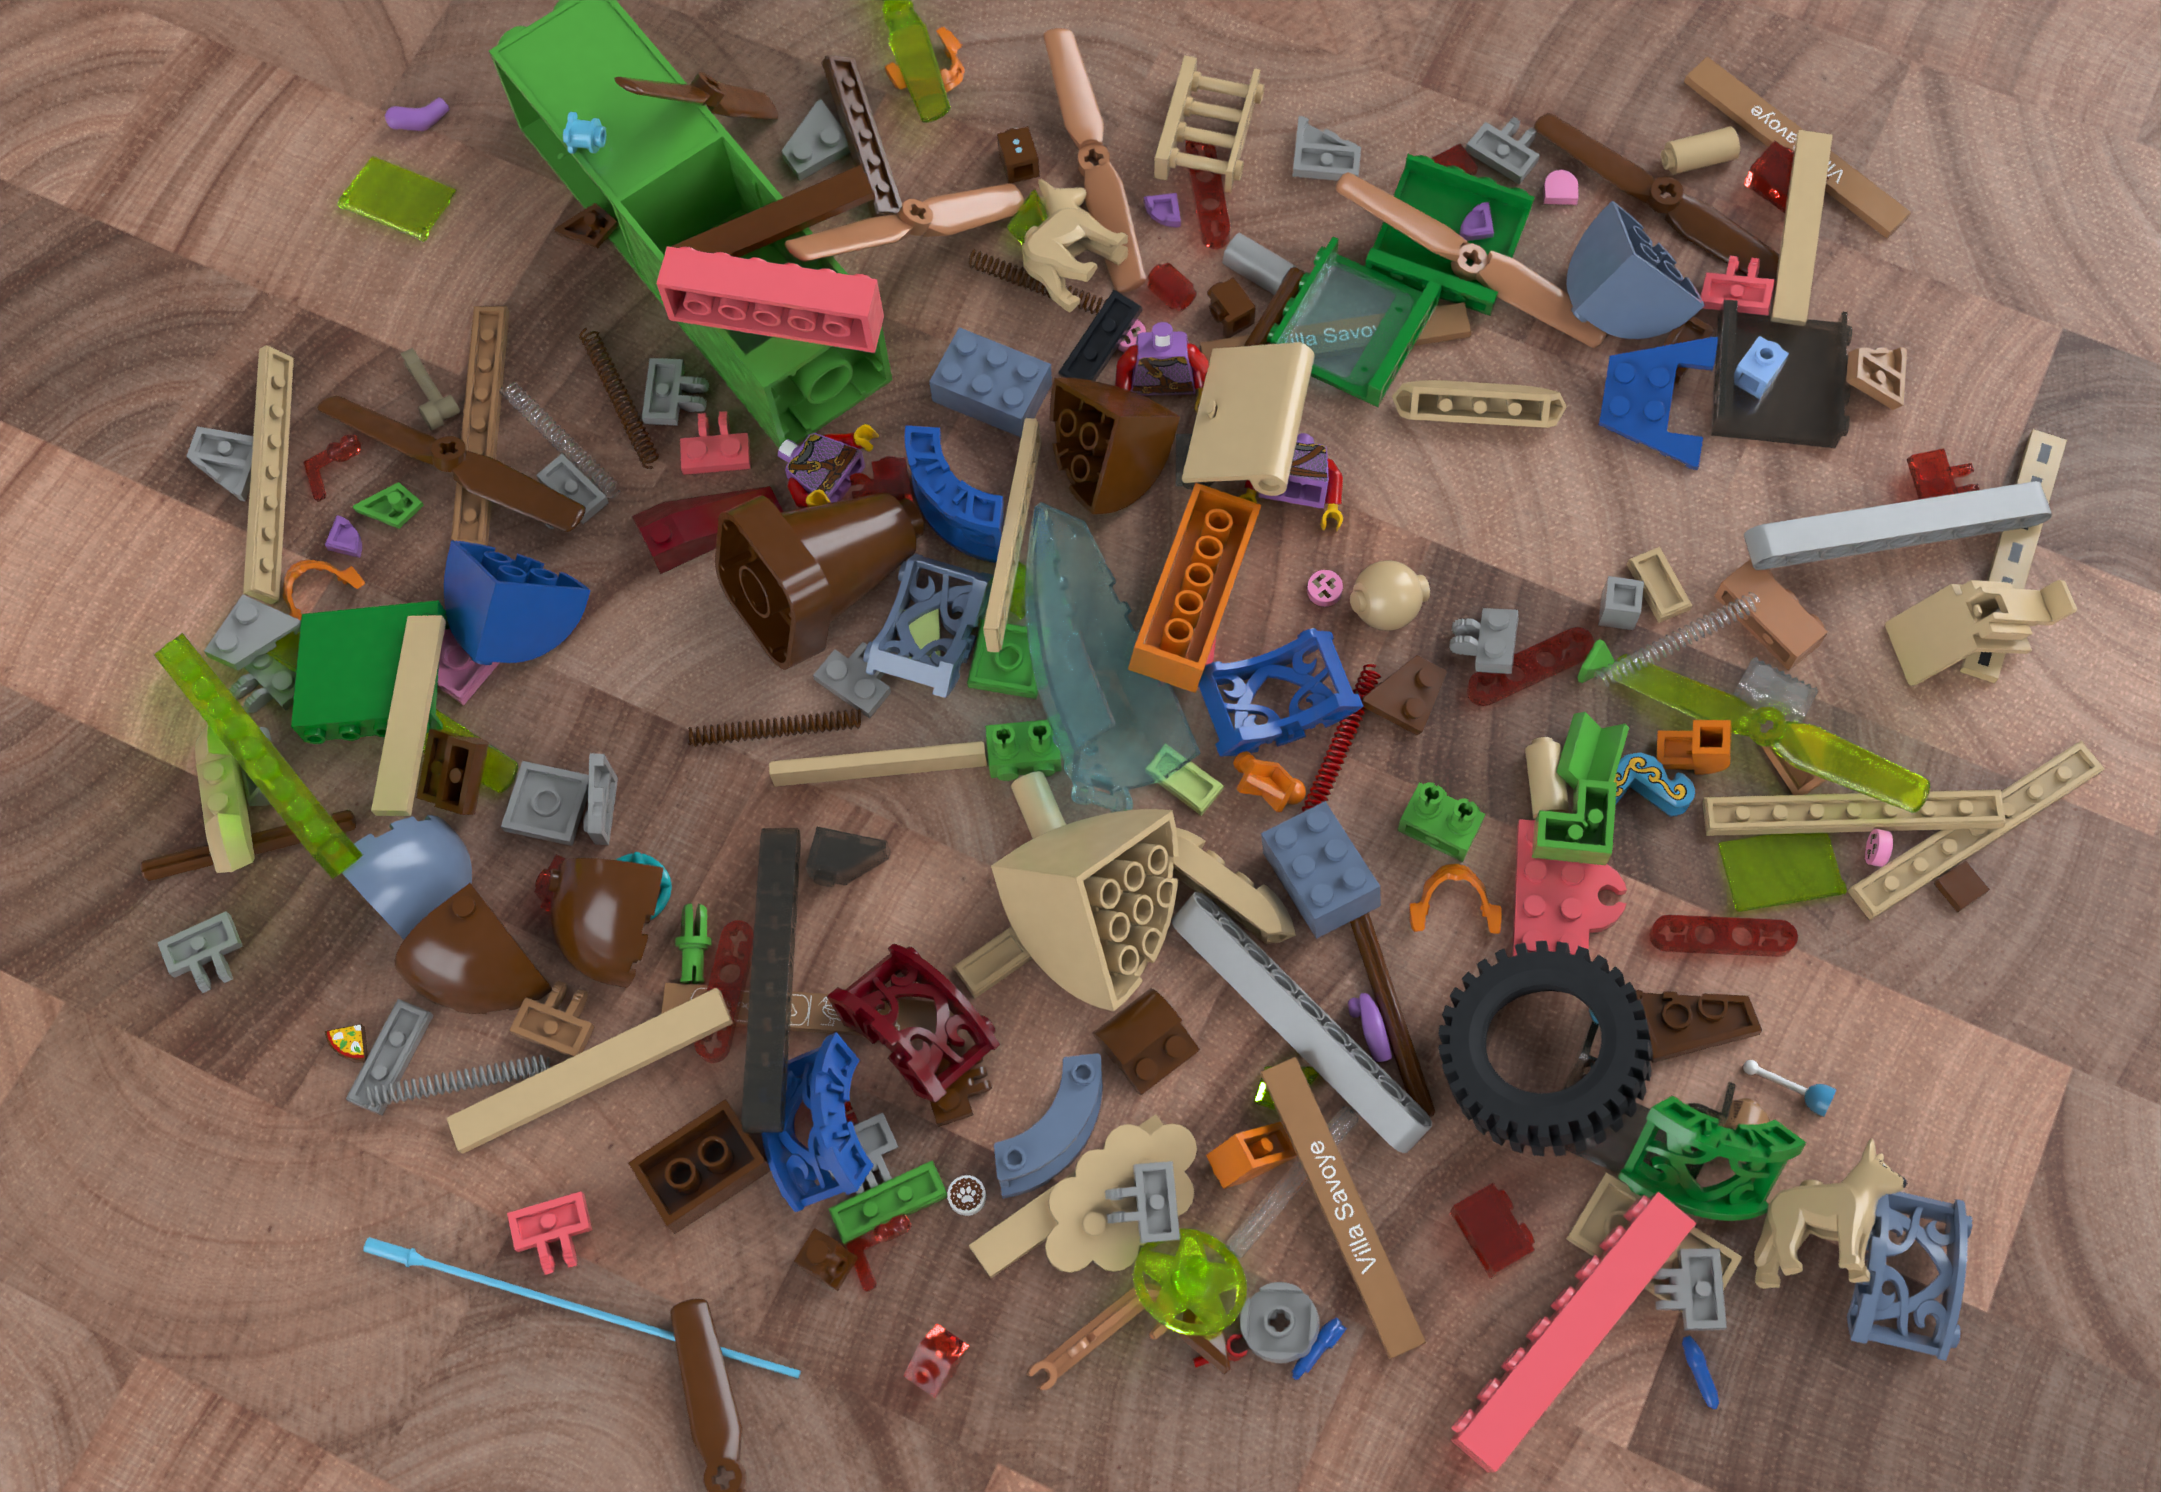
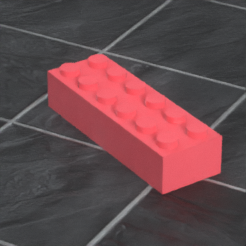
(771, 298)

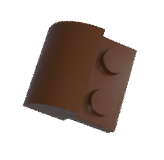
(452, 771)
(1146, 1040)

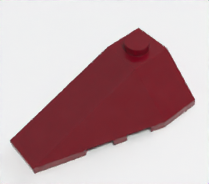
(689, 526)

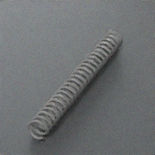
(452, 1085)

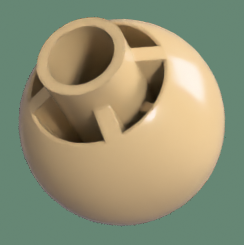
(1389, 595)

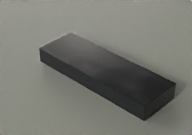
(1101, 338)

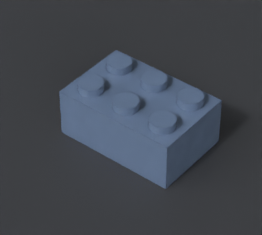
(990, 382)
(1321, 869)

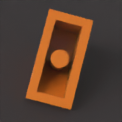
(1251, 1154)

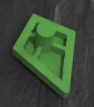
(391, 506)

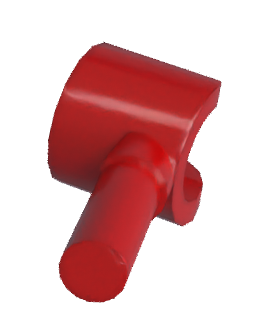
(1199, 1361)

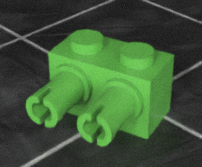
(1021, 749)
(1441, 820)

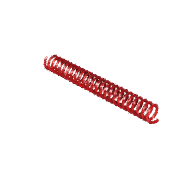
(1344, 741)

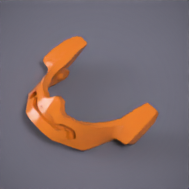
(951, 77)
(347, 576)
(1454, 872)

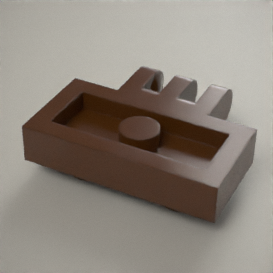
(955, 1102)

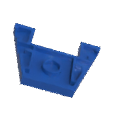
(1641, 393)

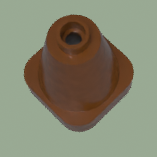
(808, 565)

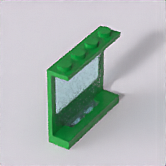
(1355, 323)

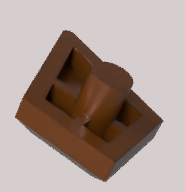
(589, 226)
(1210, 1346)

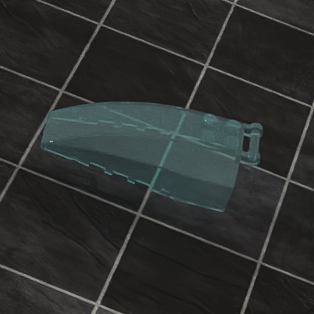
(1106, 720)

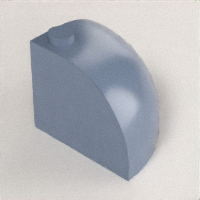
(1626, 281)
(410, 870)

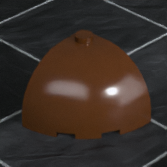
(1109, 442)
(602, 914)
(468, 959)

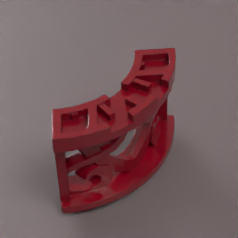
(861, 1000)

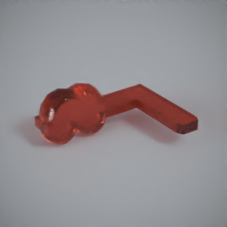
(347, 447)
(881, 1233)

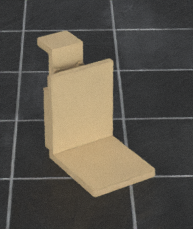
(1972, 620)

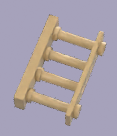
(1184, 105)

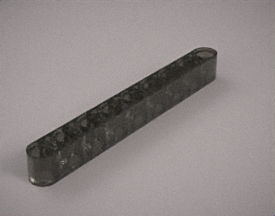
(771, 982)

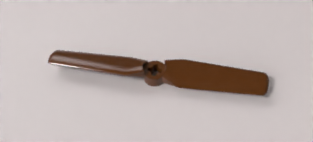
(703, 90)
(1687, 215)
(473, 471)
(708, 1394)

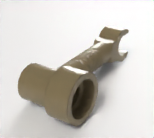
(437, 407)

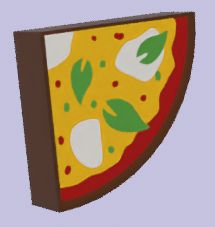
(349, 1042)

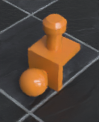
(1268, 781)

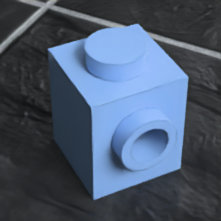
(1760, 367)

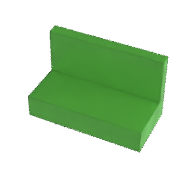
(1591, 750)

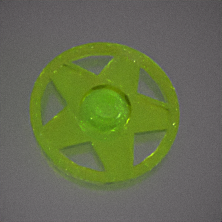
(1190, 1283)

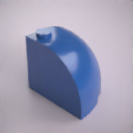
(506, 605)

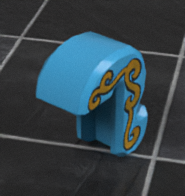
(1650, 780)

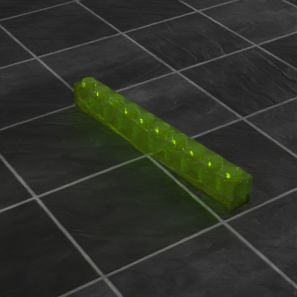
(259, 757)

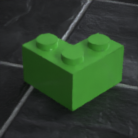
(1585, 832)

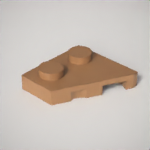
(1879, 374)

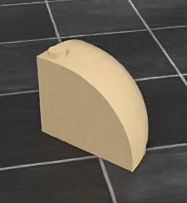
(1094, 900)

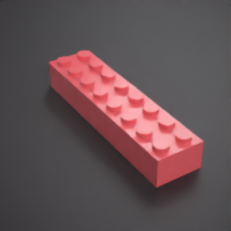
(1572, 1332)

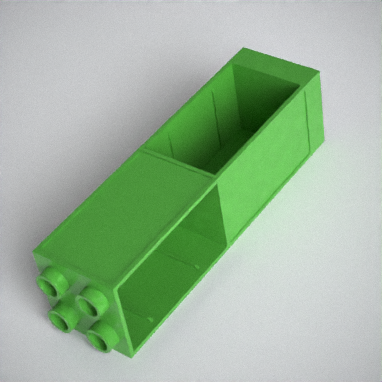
(666, 179)

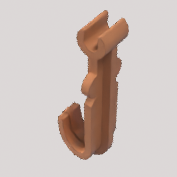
(1093, 1335)

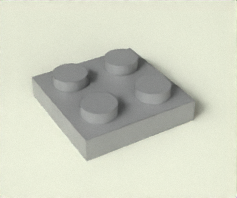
(546, 803)

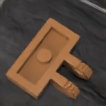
(552, 1027)

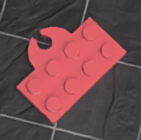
(1560, 898)

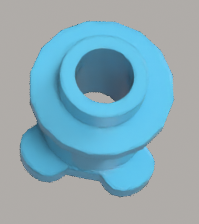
(584, 134)

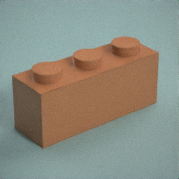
(1779, 619)

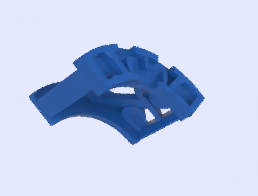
(953, 509)
(1248, 736)
(823, 1084)

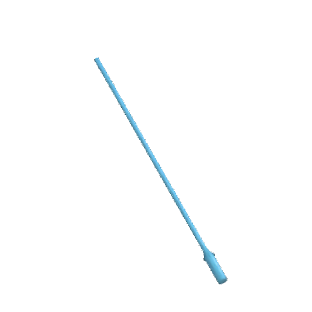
(411, 1257)

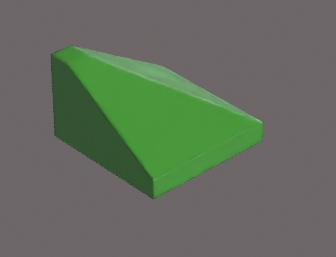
(1596, 659)

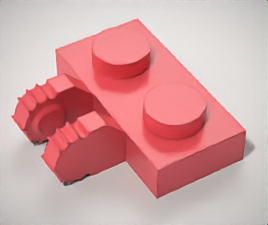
(1752, 293)
(715, 452)
(549, 1223)

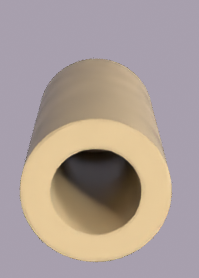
(1701, 150)
(1546, 786)
(1037, 803)

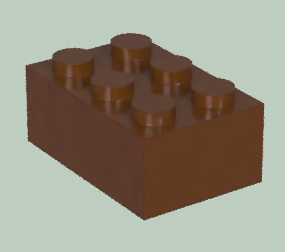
(699, 1167)

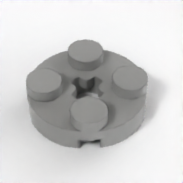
(1294, 1340)

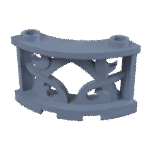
(937, 671)
(1059, 1136)
(1873, 1305)

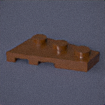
(1696, 1022)

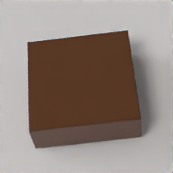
(1961, 886)

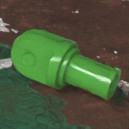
(693, 946)

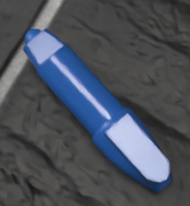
(1326, 1339)
(1697, 1362)

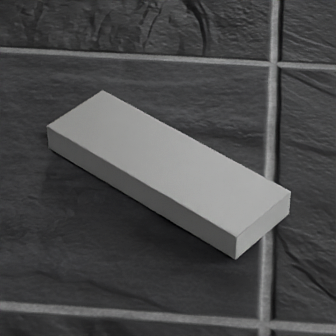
(390, 1053)

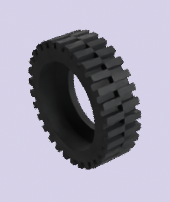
(1562, 1115)

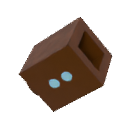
(1018, 154)

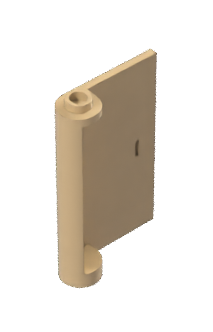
(1250, 416)

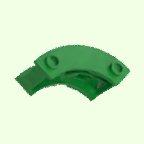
(1740, 1197)

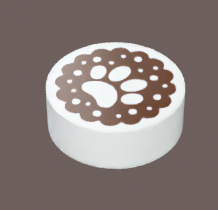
(966, 1195)

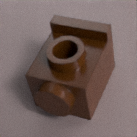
(1231, 307)
(825, 1259)

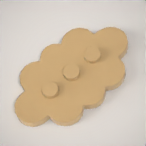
(1081, 1205)

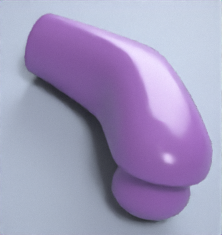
(416, 118)
(1372, 1025)

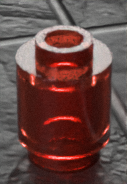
(1171, 287)

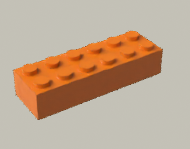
(1194, 588)

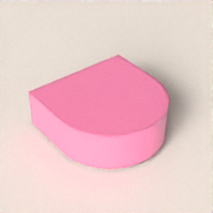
(1560, 188)

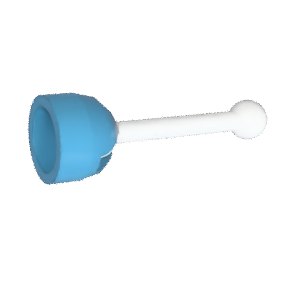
(1817, 1097)

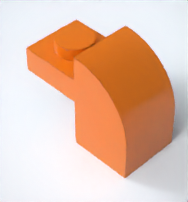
(1702, 750)

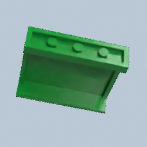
(1449, 197)
(351, 671)

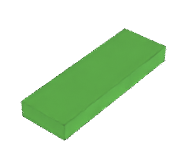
(892, 1198)

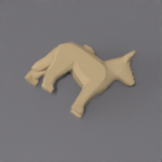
(1061, 237)
(1829, 1211)

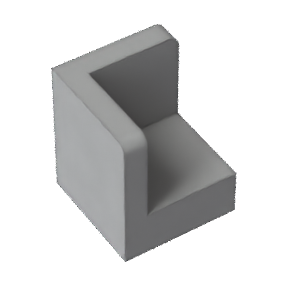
(1621, 603)

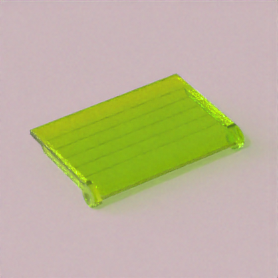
(396, 198)
(1781, 869)

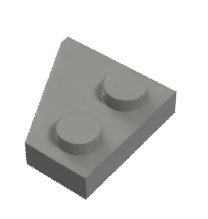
(815, 142)
(1323, 153)
(224, 458)

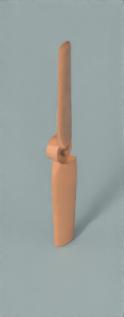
(1084, 123)
(933, 217)
(1495, 271)

